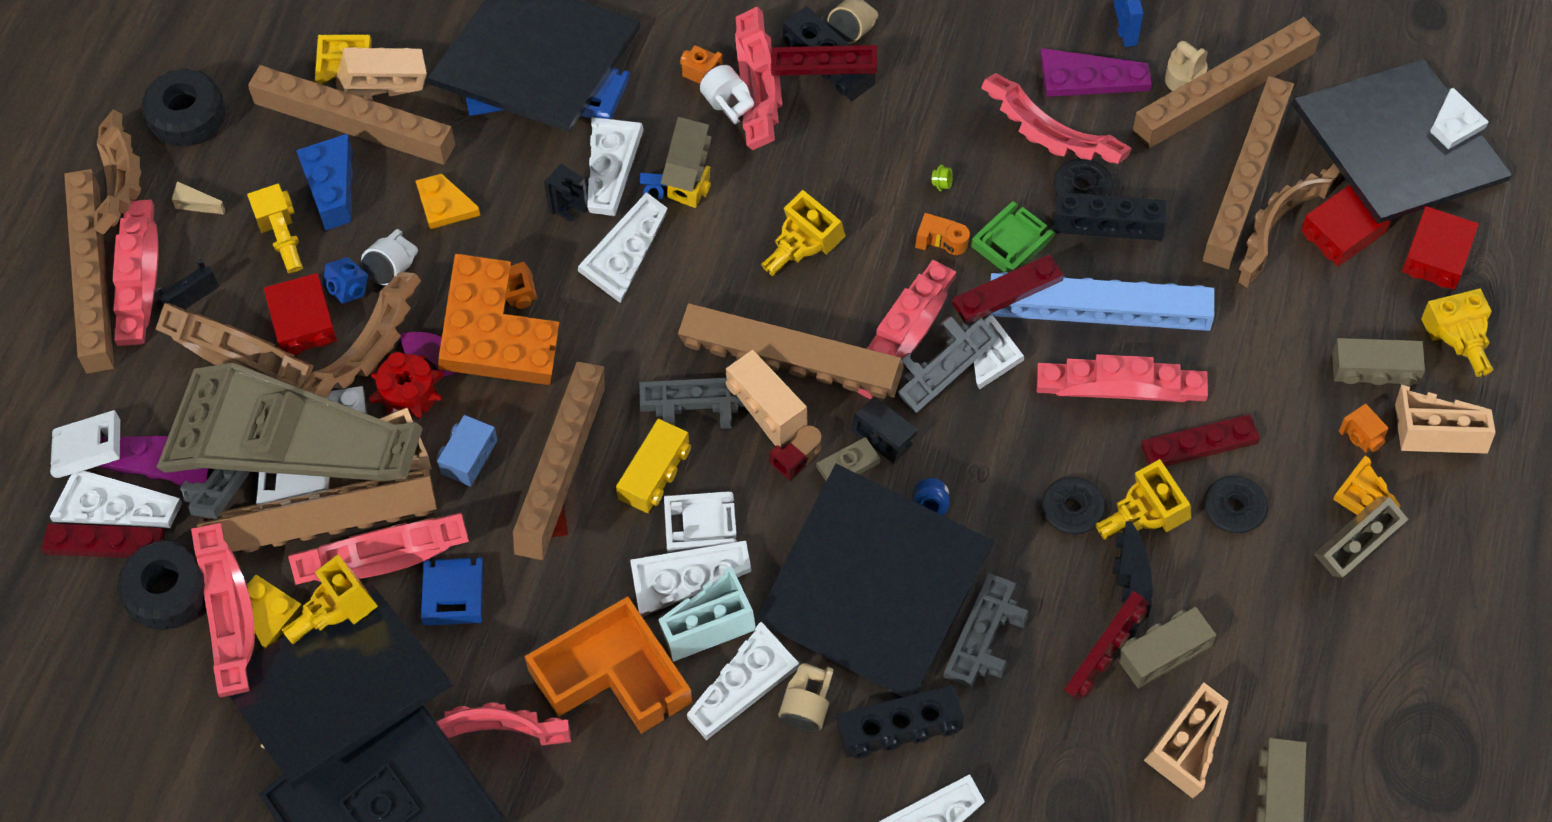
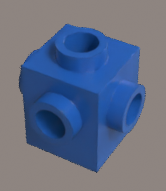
(344, 280)

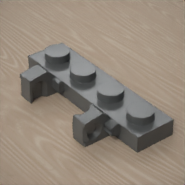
(963, 349)
(677, 395)
(212, 497)
(972, 650)

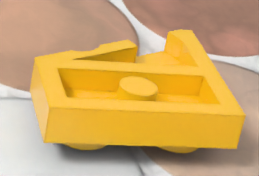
(330, 53)
(271, 610)

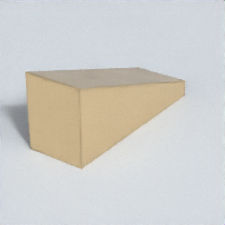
(194, 200)

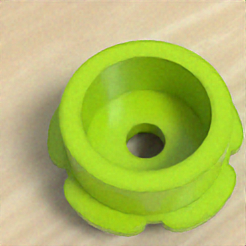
(942, 178)

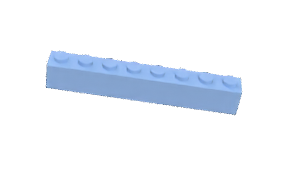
(1118, 304)

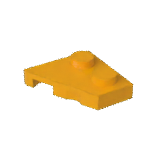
(444, 201)
(1362, 488)

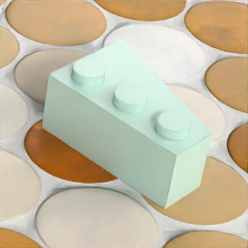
(708, 618)

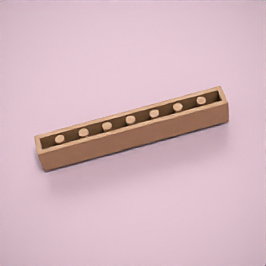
(1225, 82)
(352, 114)
(1248, 173)
(88, 273)
(792, 351)
(559, 461)
(325, 512)

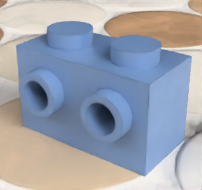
(466, 450)

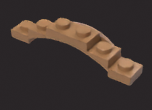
(120, 169)
(1279, 205)
(374, 341)
(228, 344)

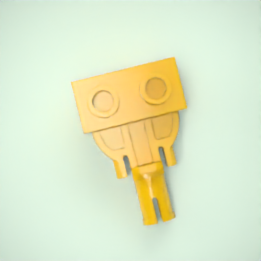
(273, 213)
(804, 232)
(1463, 324)
(1149, 504)
(333, 601)

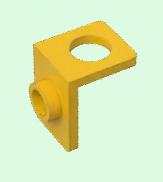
(692, 197)

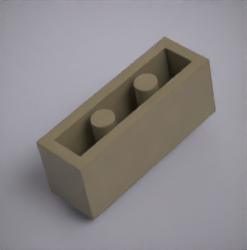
(686, 154)
(1378, 361)
(1360, 536)
(1166, 646)
(1282, 781)

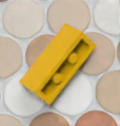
(653, 466)

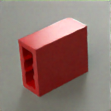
(1342, 226)
(1440, 248)
(300, 314)

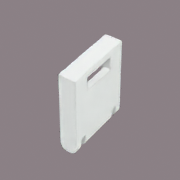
(79, 447)
(289, 486)
(706, 520)

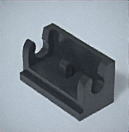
(565, 191)
(190, 288)
(884, 429)

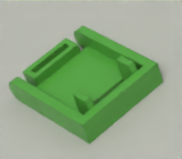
(1014, 236)

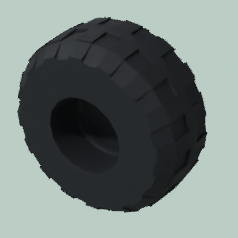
(180, 89)
(149, 566)

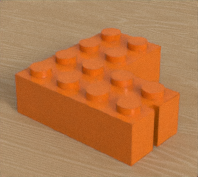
(483, 338)
(616, 653)

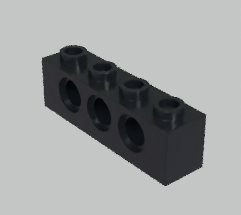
(809, 30)
(1110, 216)
(941, 702)

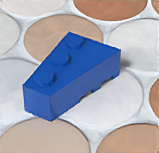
(329, 177)

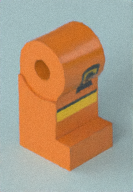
(942, 234)

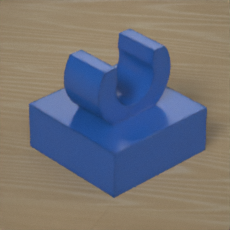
(652, 181)

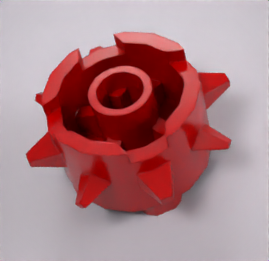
(406, 383)

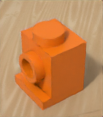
(698, 63)
(521, 286)
(1364, 429)

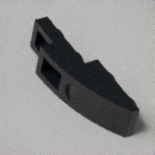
(1133, 568)

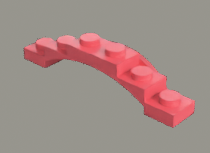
(754, 64)
(1048, 132)
(135, 272)
(913, 313)
(1122, 379)
(385, 548)
(227, 609)
(496, 716)

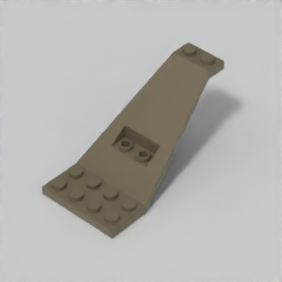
(264, 425)

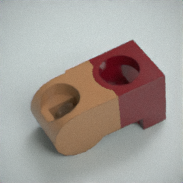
(798, 453)

